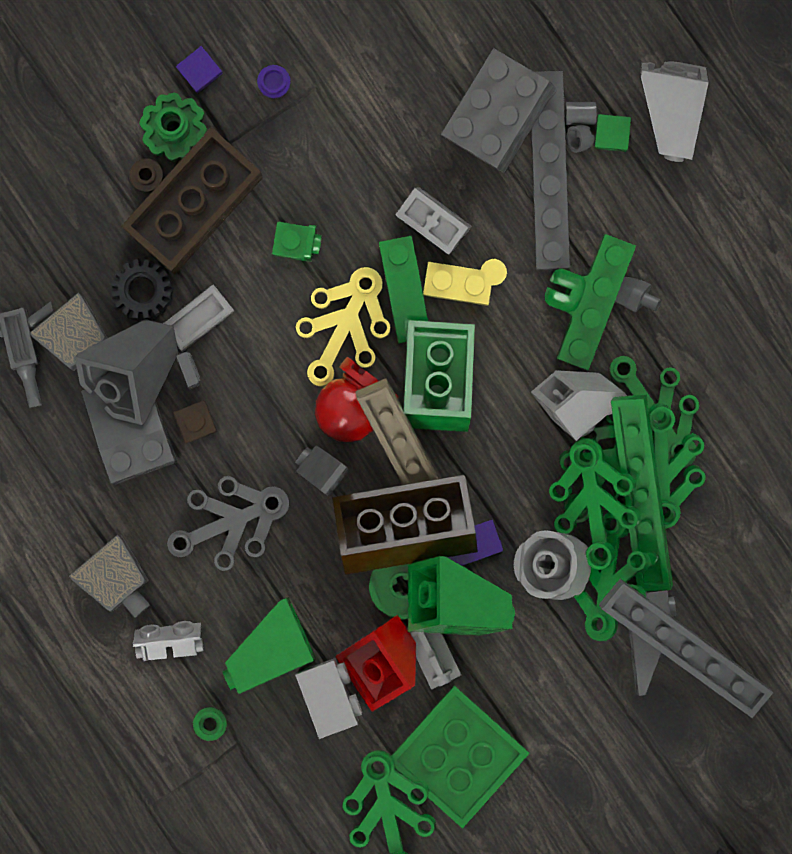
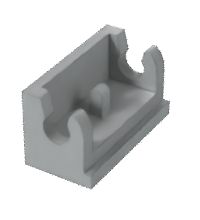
(433, 220)

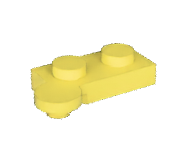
(464, 283)

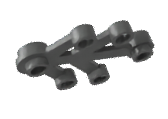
(233, 520)

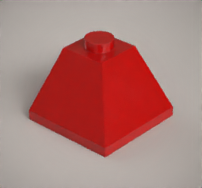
(382, 663)

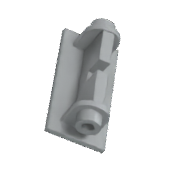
(152, 640)
(435, 658)

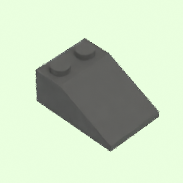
(126, 446)

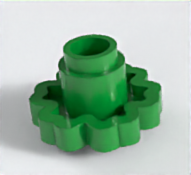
(171, 110)

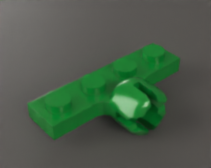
(589, 299)

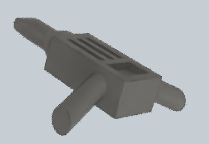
(21, 347)

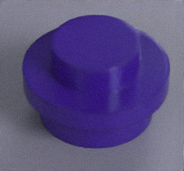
(273, 81)

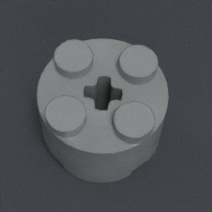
(534, 561)

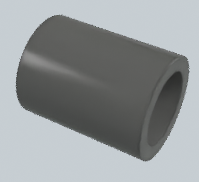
(580, 113)

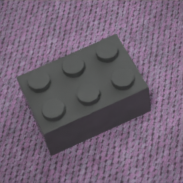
(498, 110)

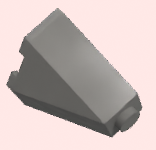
(675, 105)

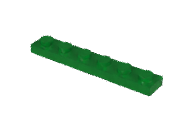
(638, 459)

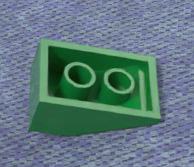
(439, 375)

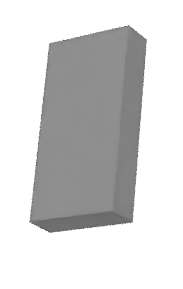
(199, 317)

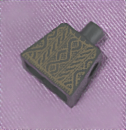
(70, 331)
(113, 577)

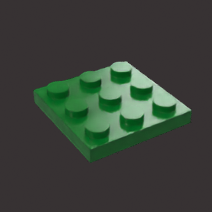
(459, 756)

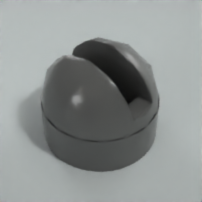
(579, 138)

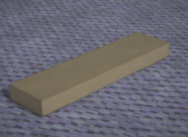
(395, 433)

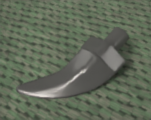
(635, 294)

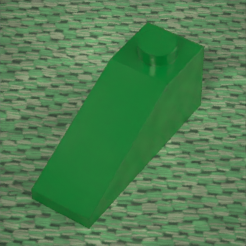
(403, 283)

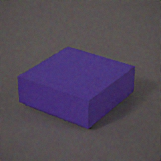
(199, 69)

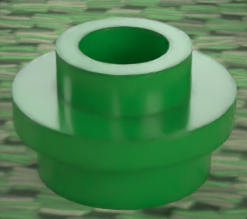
(202, 732)

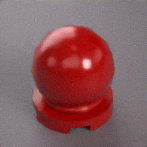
(339, 410)

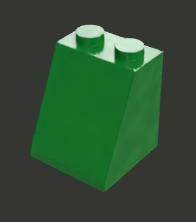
(455, 600)
(270, 650)

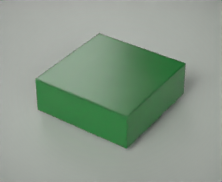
(612, 132)

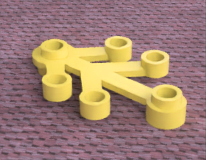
(346, 321)

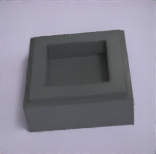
(189, 370)

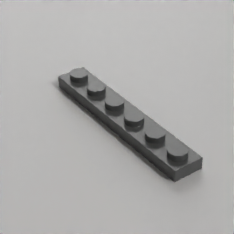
(550, 181)
(685, 648)

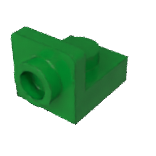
(296, 241)

